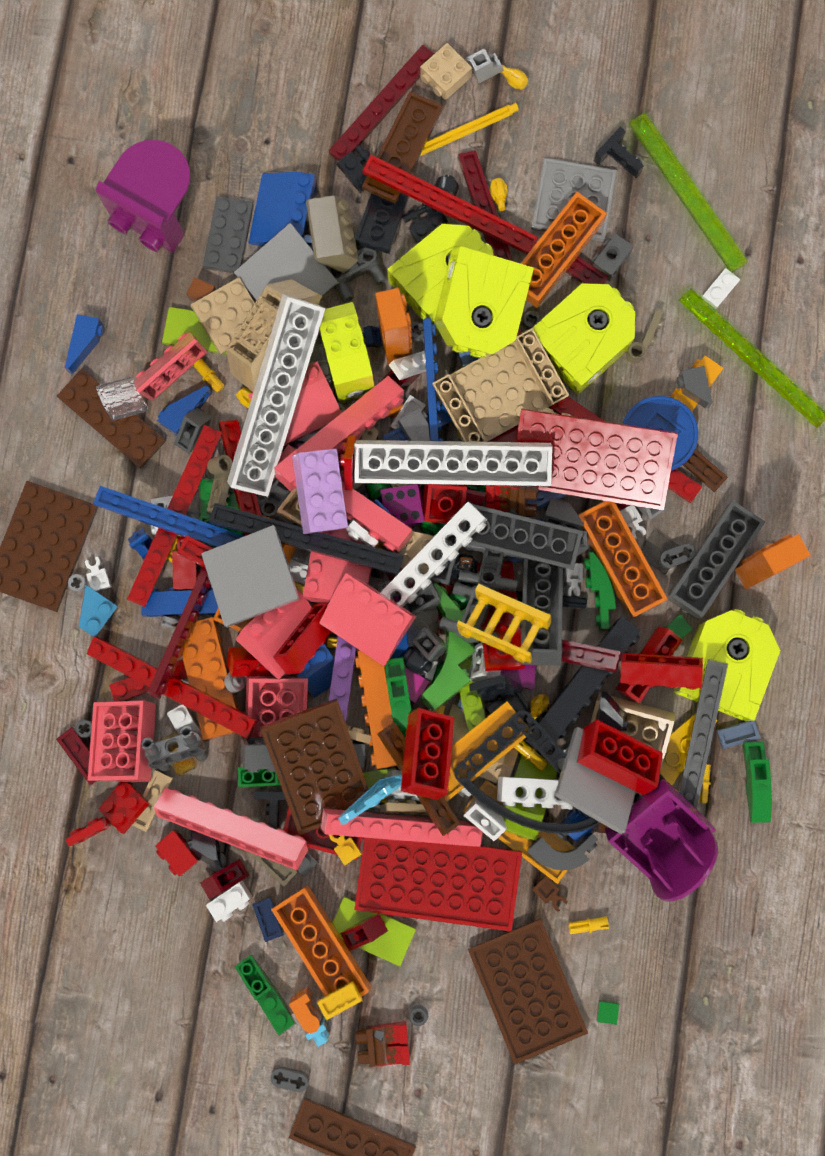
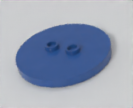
(667, 415)

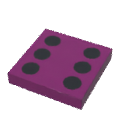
(404, 503)

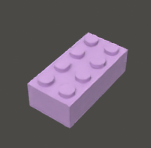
(319, 491)

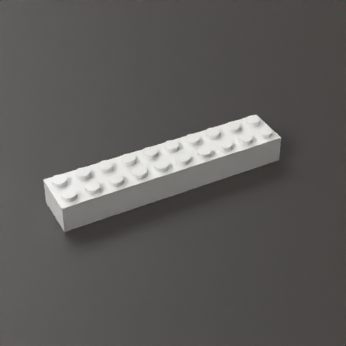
(275, 395)
(453, 462)

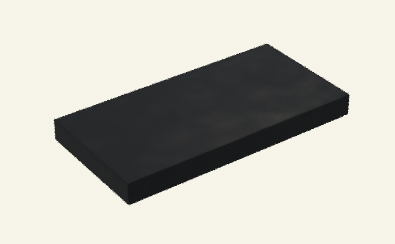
(380, 223)

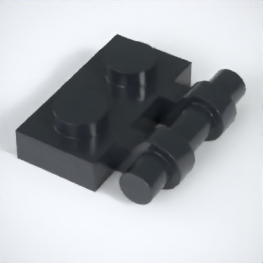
(352, 167)
(424, 227)

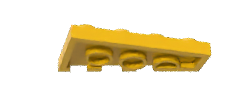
(677, 751)

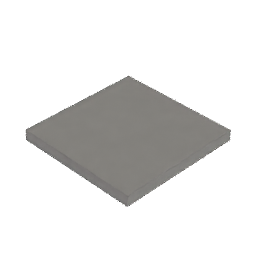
(560, 183)
(283, 259)
(250, 576)
(593, 792)

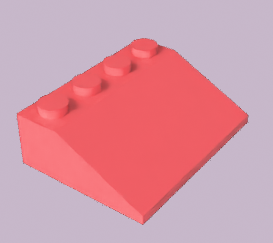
(169, 367)
(314, 406)
(326, 572)
(366, 618)
(270, 631)
(274, 699)
(117, 741)

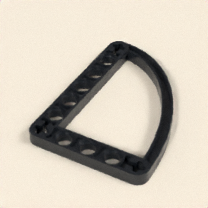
(488, 756)

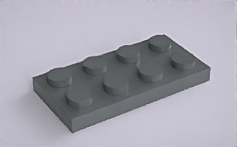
(227, 234)

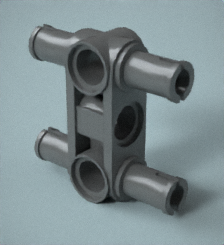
(357, 270)
(276, 497)
(490, 570)
(451, 625)
(161, 755)

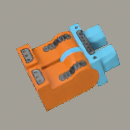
(309, 1016)

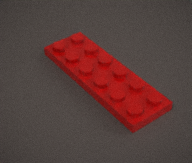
(494, 658)

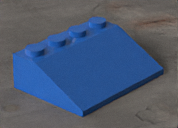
(281, 202)

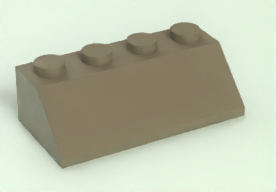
(332, 232)

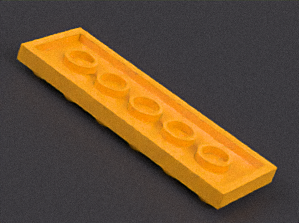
(474, 738)
(521, 844)

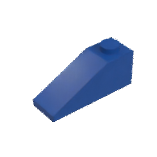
(84, 339)
(173, 415)

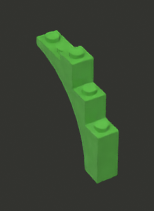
(451, 677)

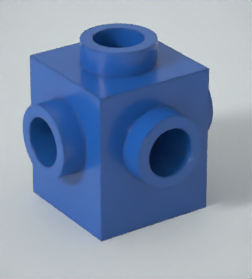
(573, 816)

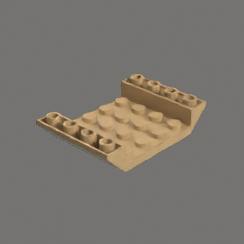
(492, 390)

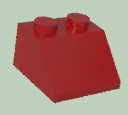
(443, 501)

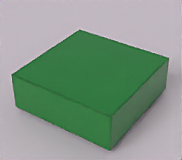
(679, 626)
(607, 1012)

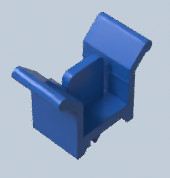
(140, 542)

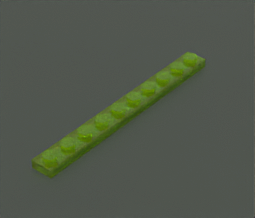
(688, 193)
(753, 357)

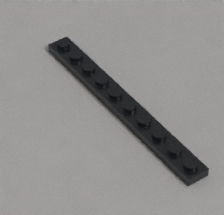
(314, 542)

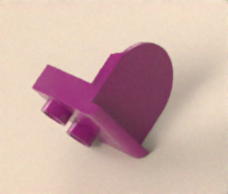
(145, 193)
(668, 842)

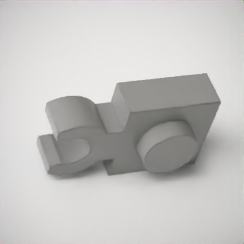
(572, 578)

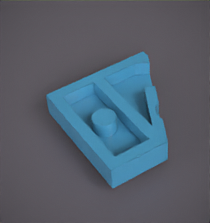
(94, 611)

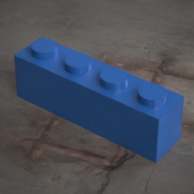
(173, 603)

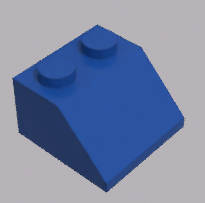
(319, 671)

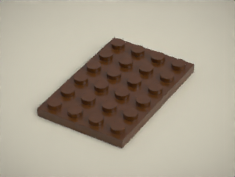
(43, 545)
(315, 763)
(527, 991)

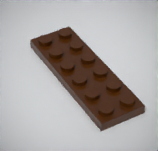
(405, 141)
(127, 434)
(343, 1135)

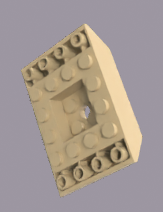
(251, 340)

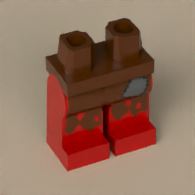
(512, 499)
(385, 1044)

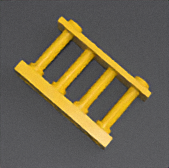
(504, 604)

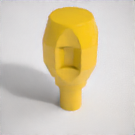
(515, 77)
(499, 191)
(243, 397)
(539, 705)

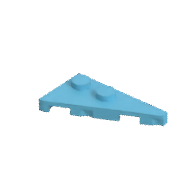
(371, 797)

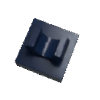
(372, 336)

